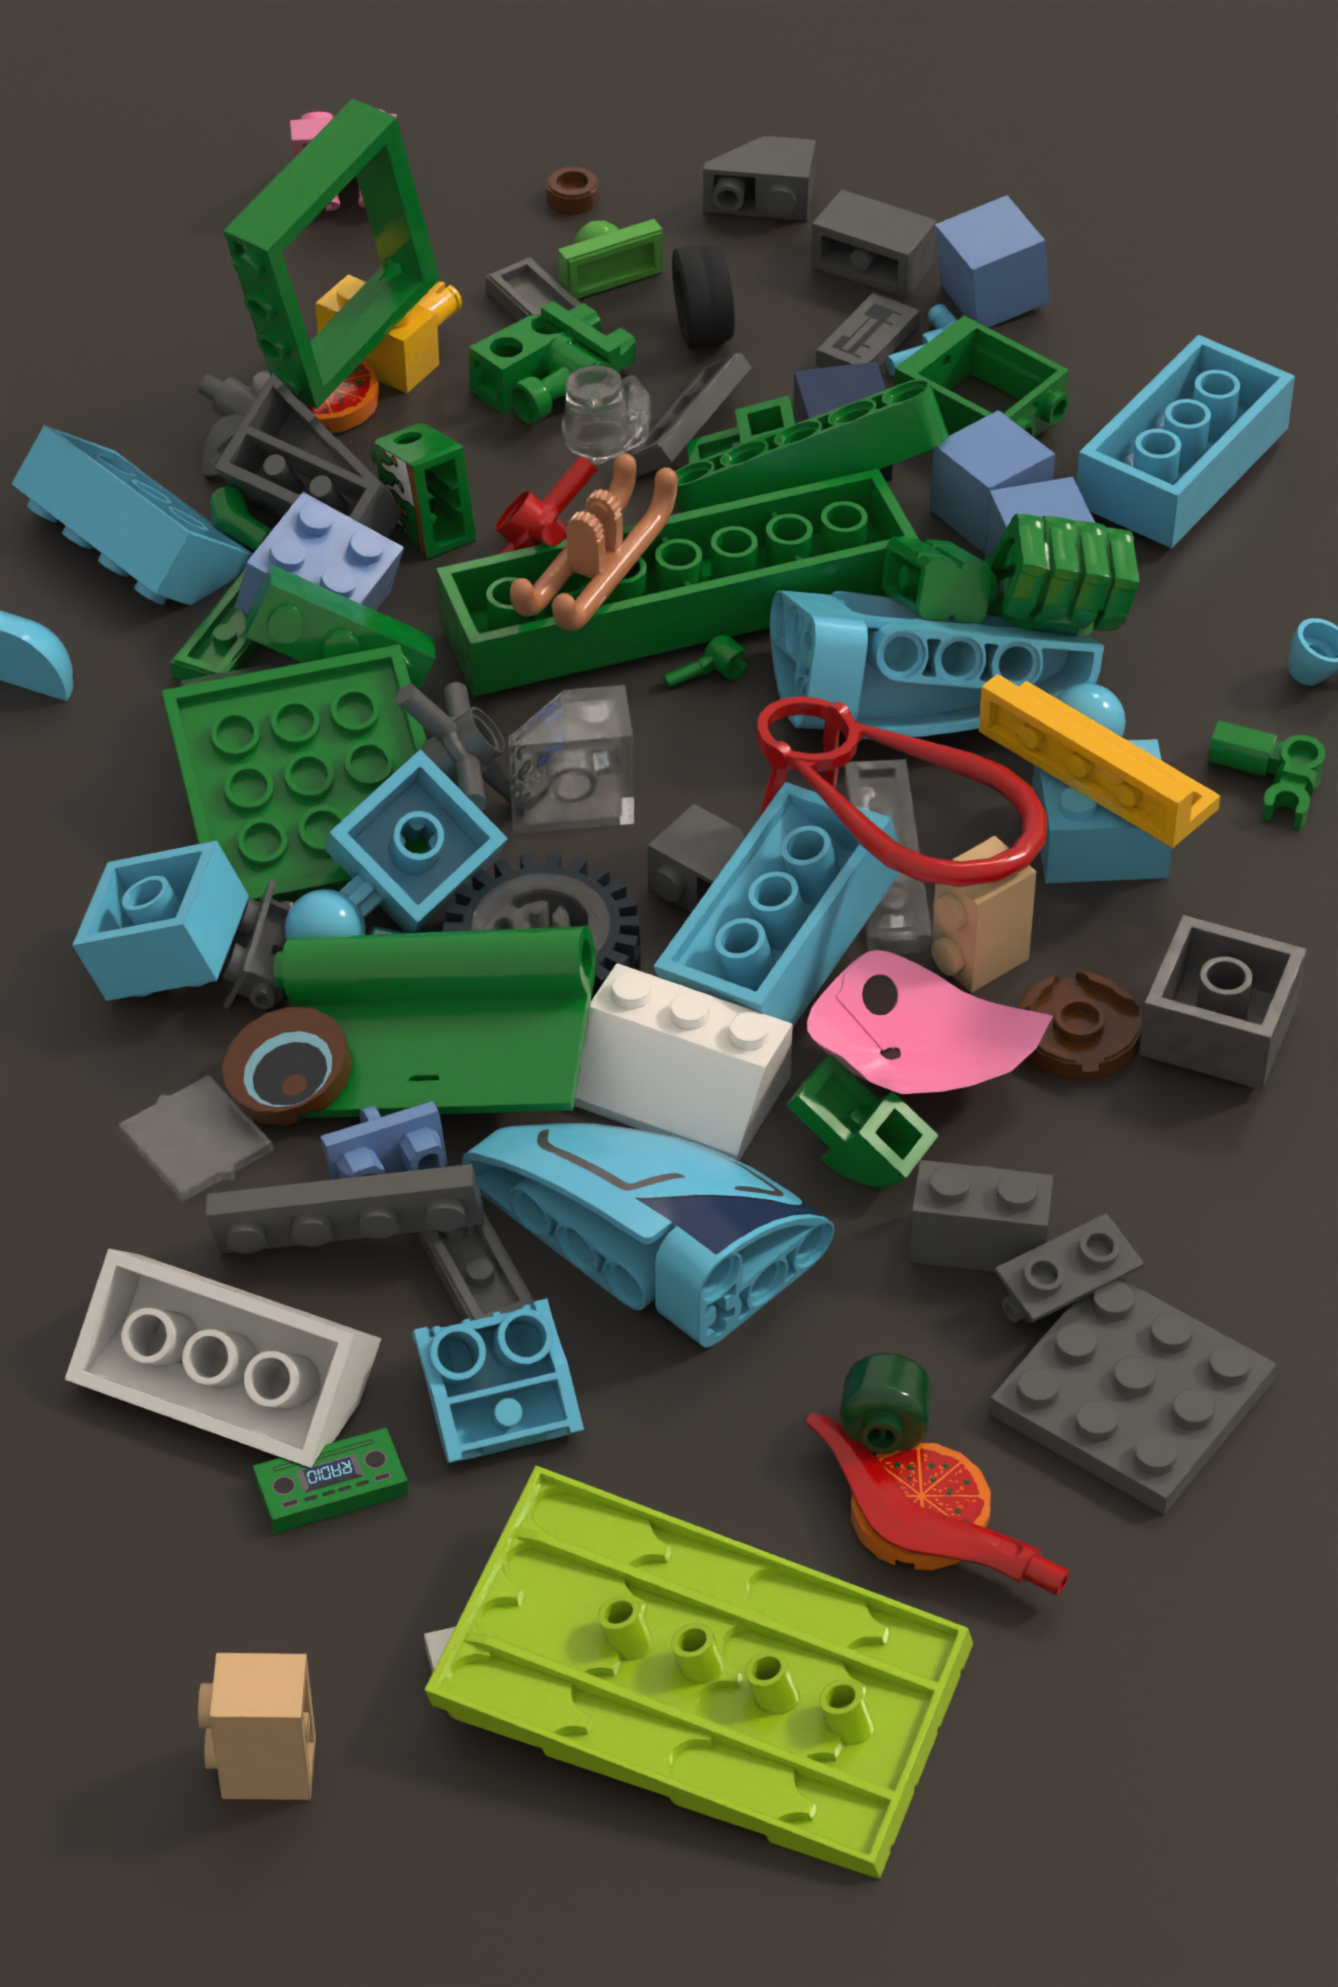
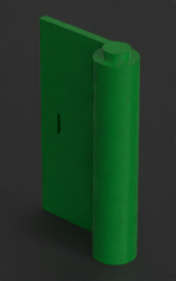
(450, 1015)

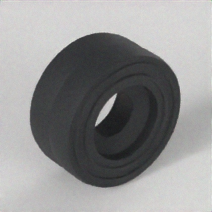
(703, 293)

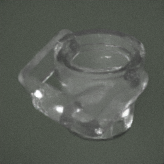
(597, 413)

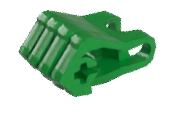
(1064, 575)

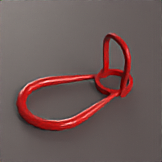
(870, 836)

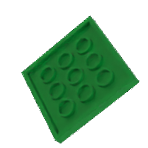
(286, 758)

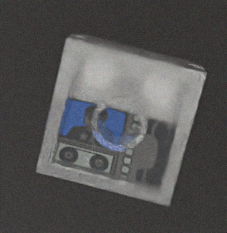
(574, 763)

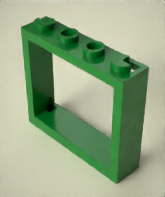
(353, 144)

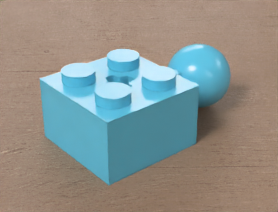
(1081, 835)
(407, 885)

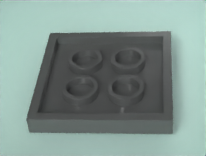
(1133, 1391)

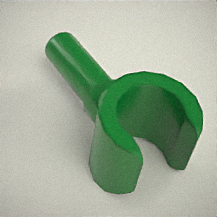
(720, 655)

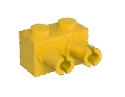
(412, 345)

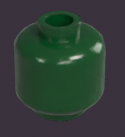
(886, 1403)

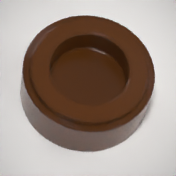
(572, 190)

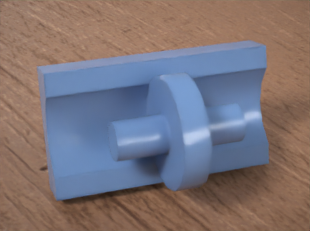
(387, 1143)

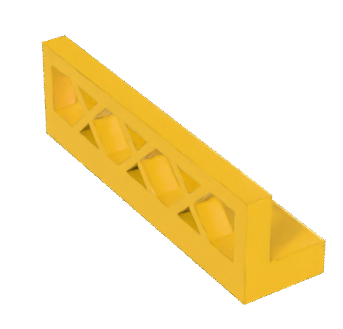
(1094, 760)

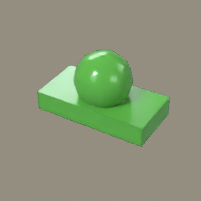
(610, 257)

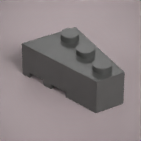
(289, 452)

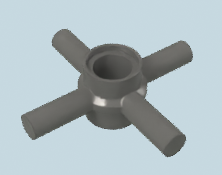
(462, 741)

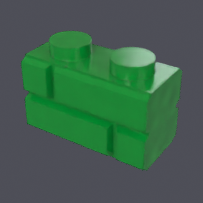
(938, 580)

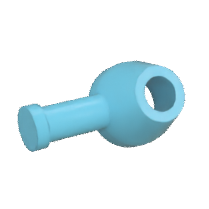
(1313, 651)

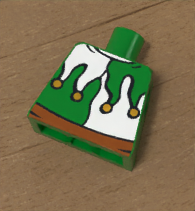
(422, 473)

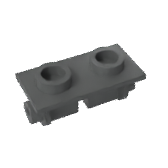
(251, 963)
(1066, 1269)

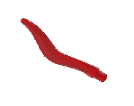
(925, 1531)

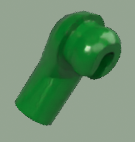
(232, 517)

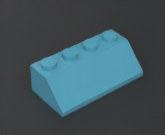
(127, 519)
(780, 909)

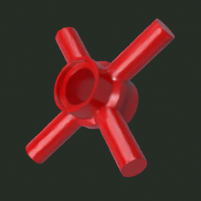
(537, 522)

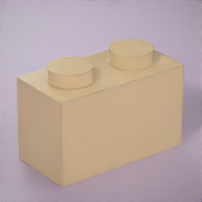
(983, 927)
(259, 1726)

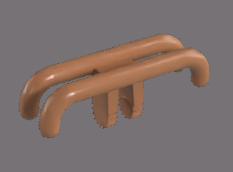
(598, 548)

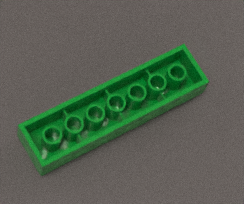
(696, 581)

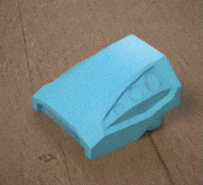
(498, 1382)

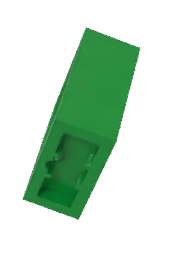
(997, 360)

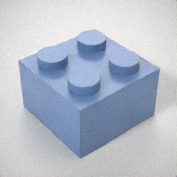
(327, 551)

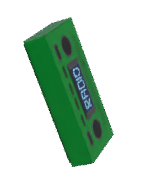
(342, 1480)

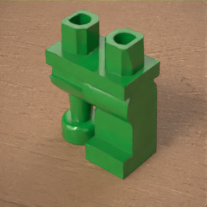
(511, 364)

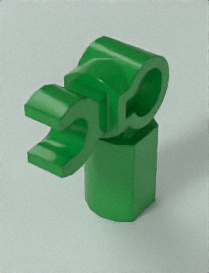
(1294, 762)

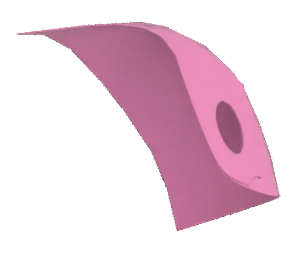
(942, 1032)

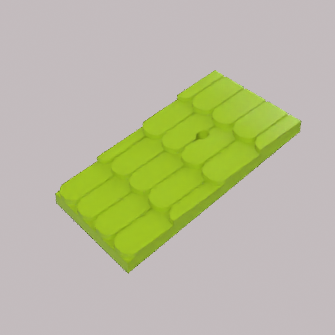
(703, 1671)

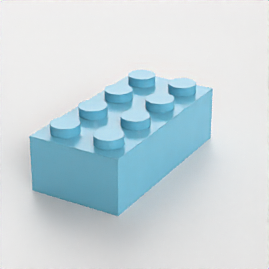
(1184, 440)

